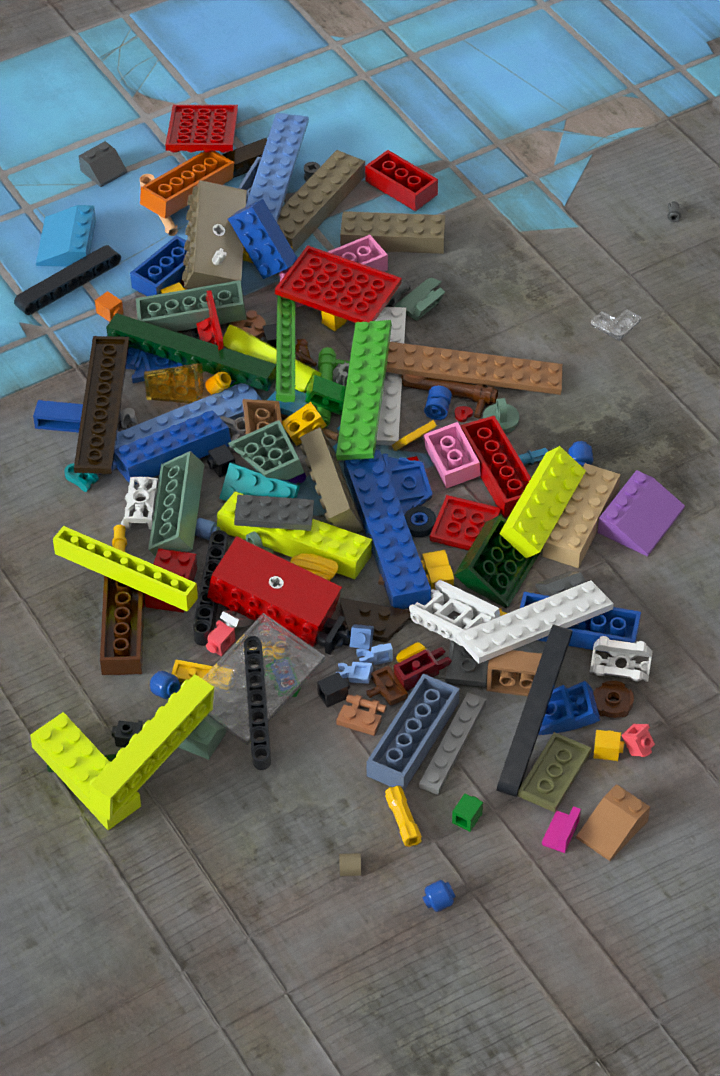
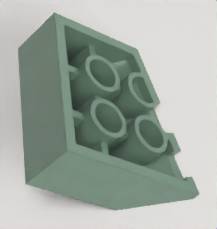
(269, 452)
(204, 738)

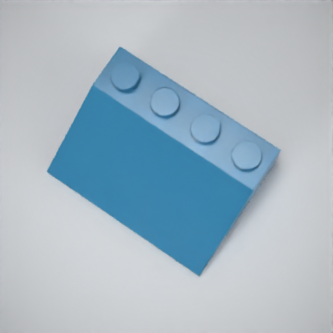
(67, 236)

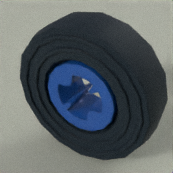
(420, 514)

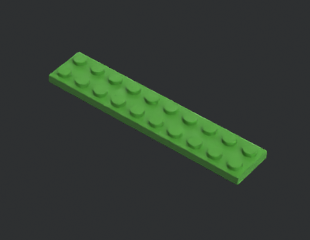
(364, 390)

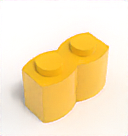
(437, 568)

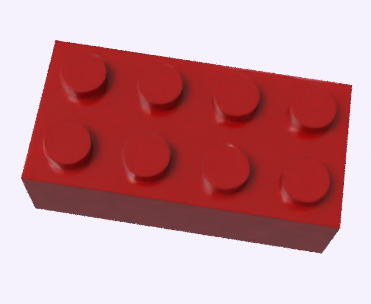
(401, 180)

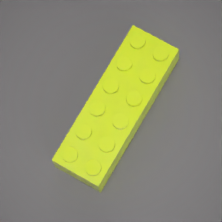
(542, 502)
(76, 762)

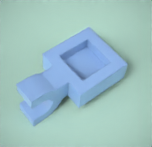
(379, 654)

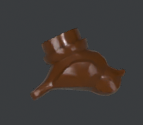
(302, 353)

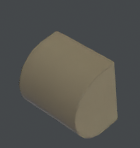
(350, 864)

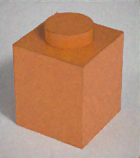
(108, 305)

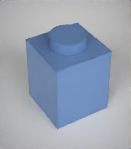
(361, 636)

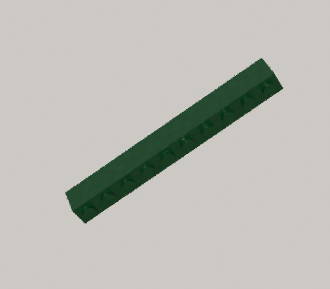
(190, 351)

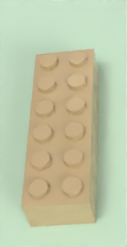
(580, 518)

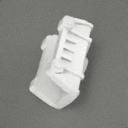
(148, 503)
(619, 650)

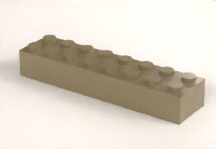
(320, 197)

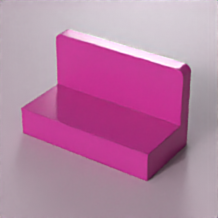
(562, 830)

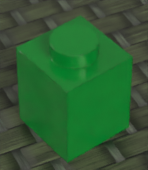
(467, 812)

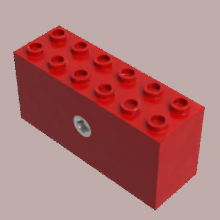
(261, 583)

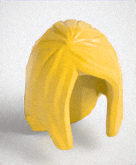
(316, 564)

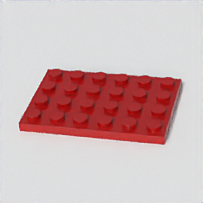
(202, 128)
(338, 285)

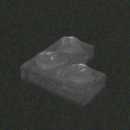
(616, 327)

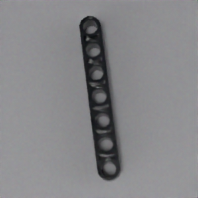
(67, 280)
(206, 608)
(257, 711)

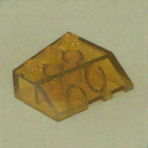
(175, 384)

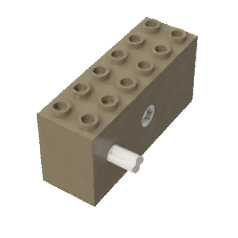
(212, 244)

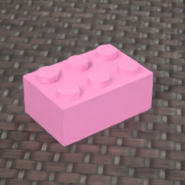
(452, 455)

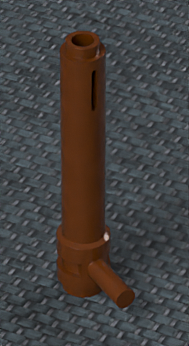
(477, 392)

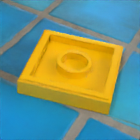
(413, 435)

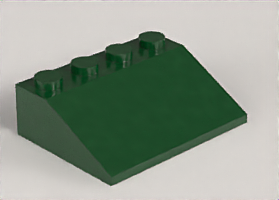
(494, 565)

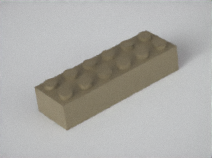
(396, 231)
(330, 481)

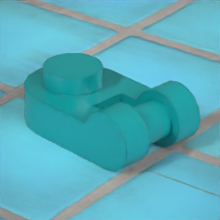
(77, 478)

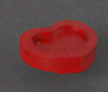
(462, 413)

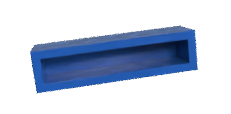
(57, 416)

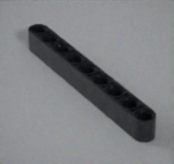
(534, 710)

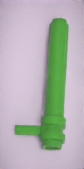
(326, 366)

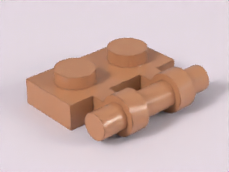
(358, 719)

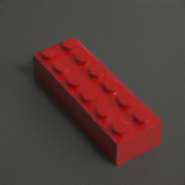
(499, 463)

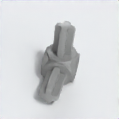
(235, 427)

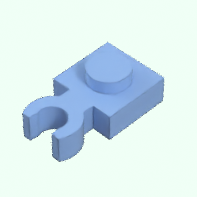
(357, 673)

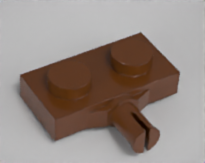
(388, 686)

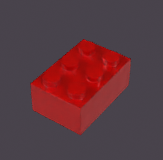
(177, 562)

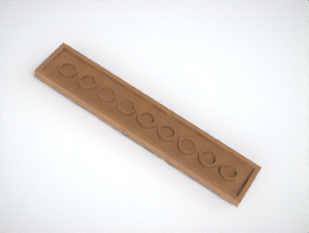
(474, 368)

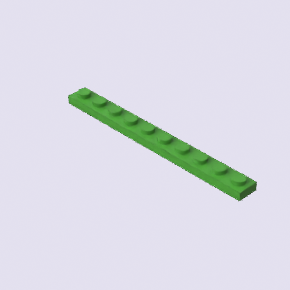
(285, 350)

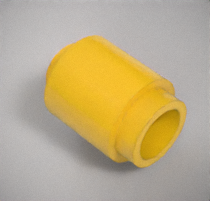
(218, 382)

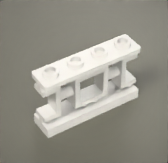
(457, 601)

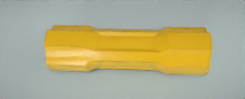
(408, 828)

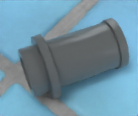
(674, 213)

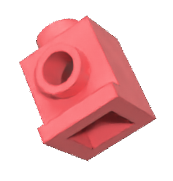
(221, 638)
(638, 740)

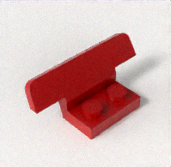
(209, 329)

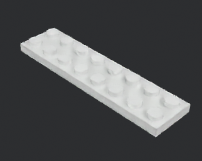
(534, 621)

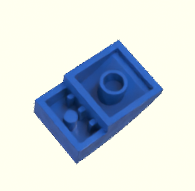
(570, 709)

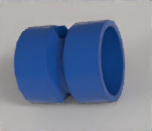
(438, 402)

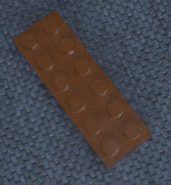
(121, 629)

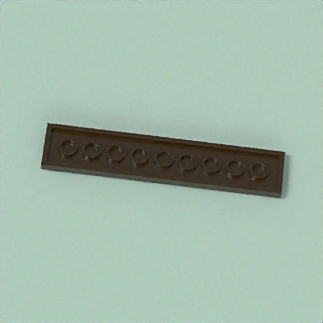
(101, 405)

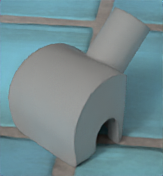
(128, 417)

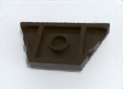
(384, 619)

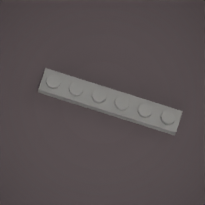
(452, 743)

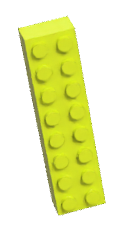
(342, 546)
(151, 746)

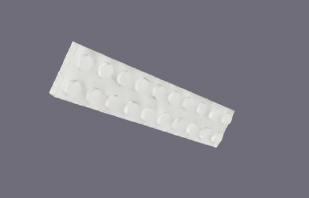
(391, 400)

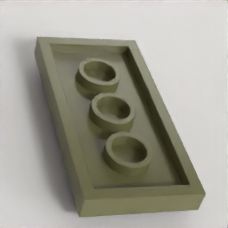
(554, 772)

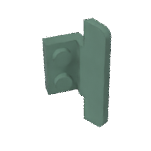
(422, 299)

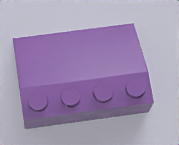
(640, 514)

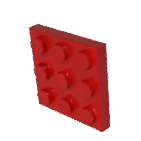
(461, 522)

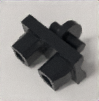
(337, 636)

